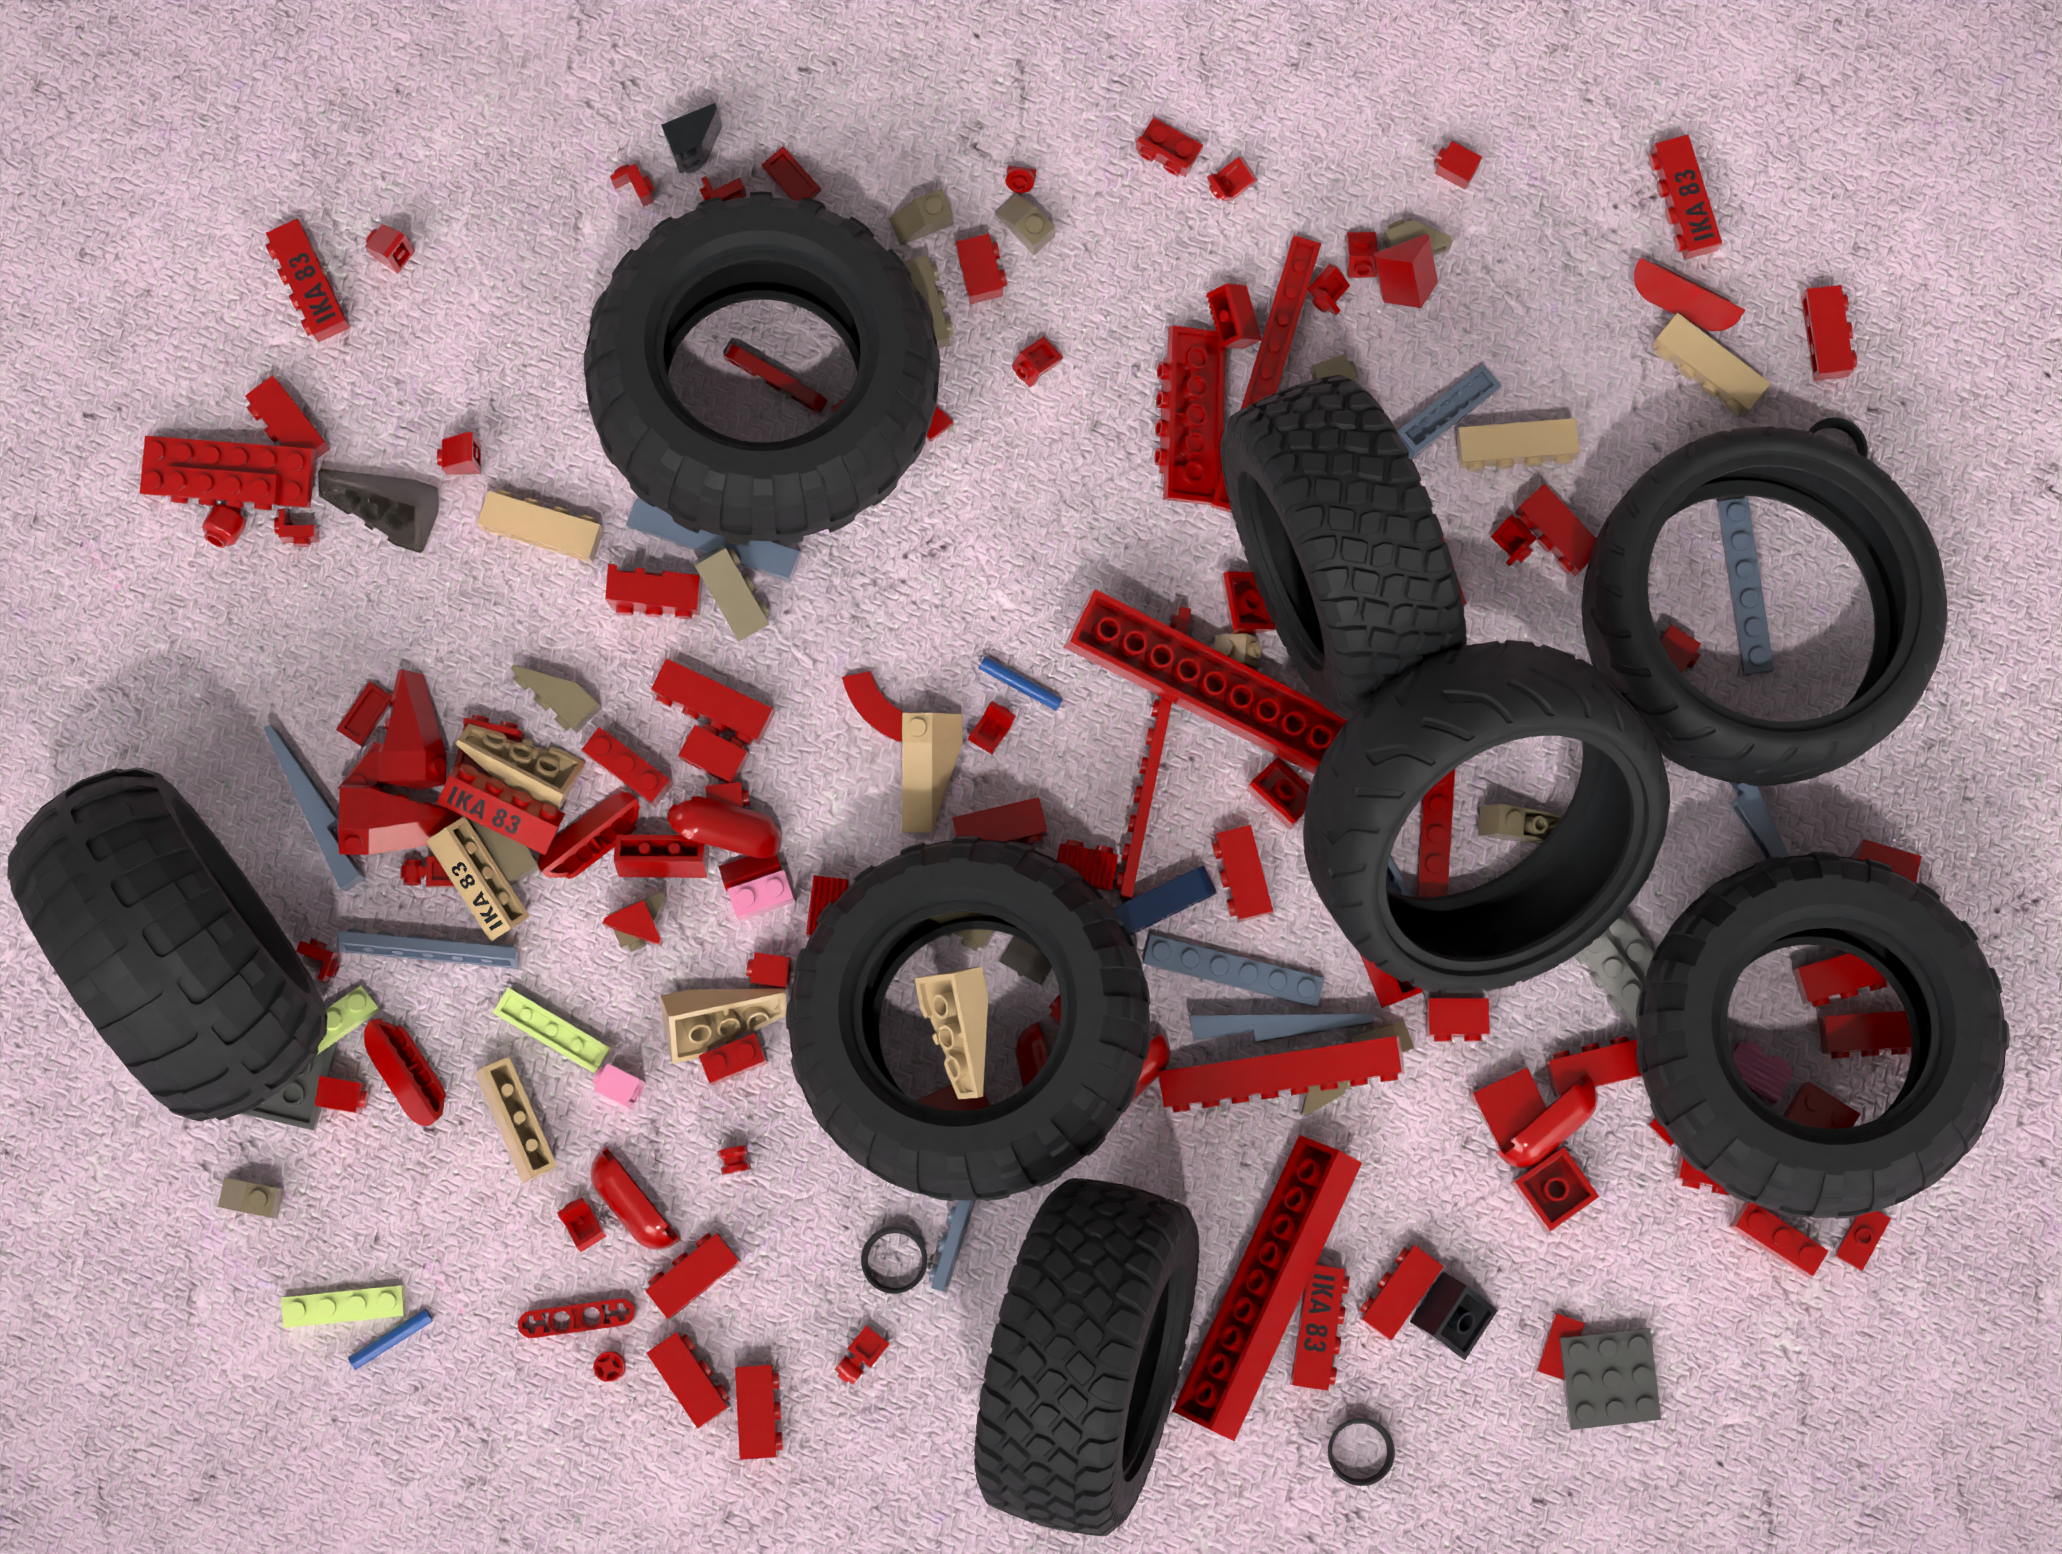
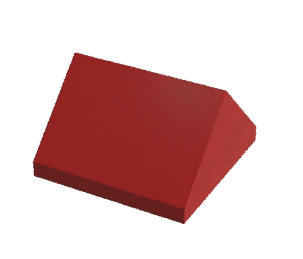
(1406, 272)
(1244, 604)
(1281, 792)

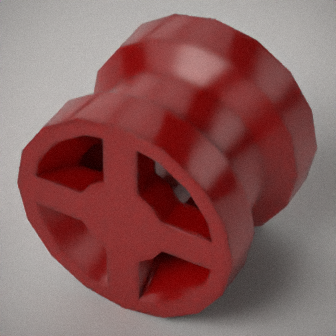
(734, 1160)
(604, 1370)

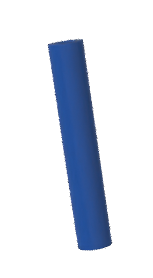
(1020, 683)
(390, 1339)

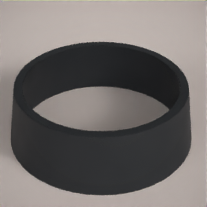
(1846, 426)
(865, 1253)
(1389, 1458)

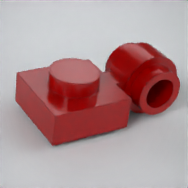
(413, 872)
(866, 1348)

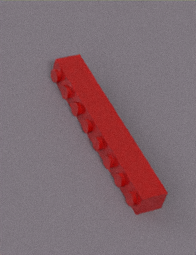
(1282, 1072)

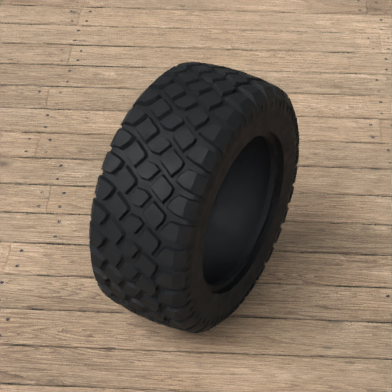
(1340, 539)
(1086, 1356)

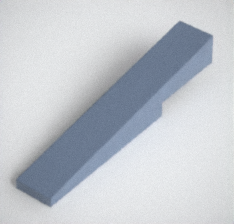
(1448, 411)
(759, 555)
(317, 811)
(1757, 820)
(1272, 1026)

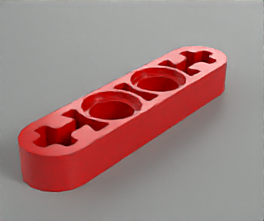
(775, 378)
(577, 1321)

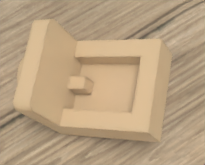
(1239, 647)

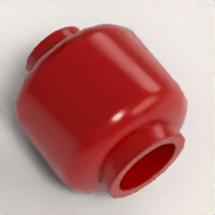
(223, 525)

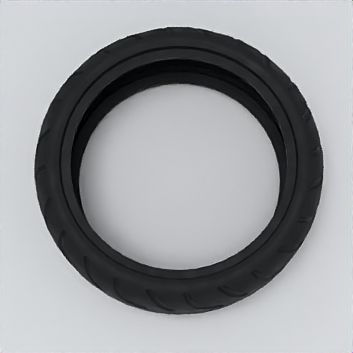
(1861, 510)
(1422, 731)

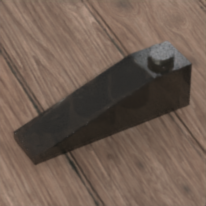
(393, 505)

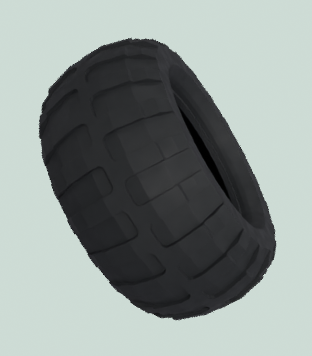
(737, 255)
(878, 928)
(166, 945)
(1920, 952)

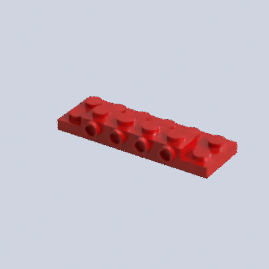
(1191, 415)
(227, 472)

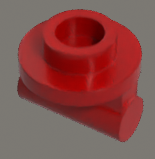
(1020, 178)

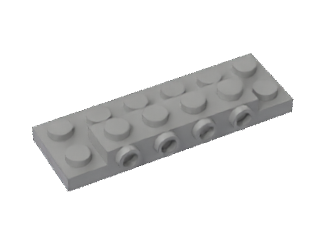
(1619, 966)

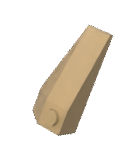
(928, 759)
(539, 772)
(958, 1011)
(707, 1017)

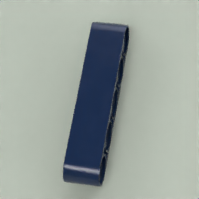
(1166, 900)

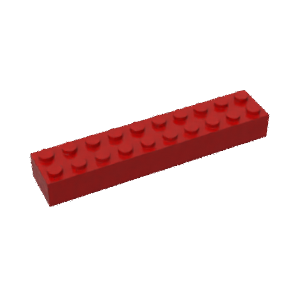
(1203, 681)
(1267, 1287)

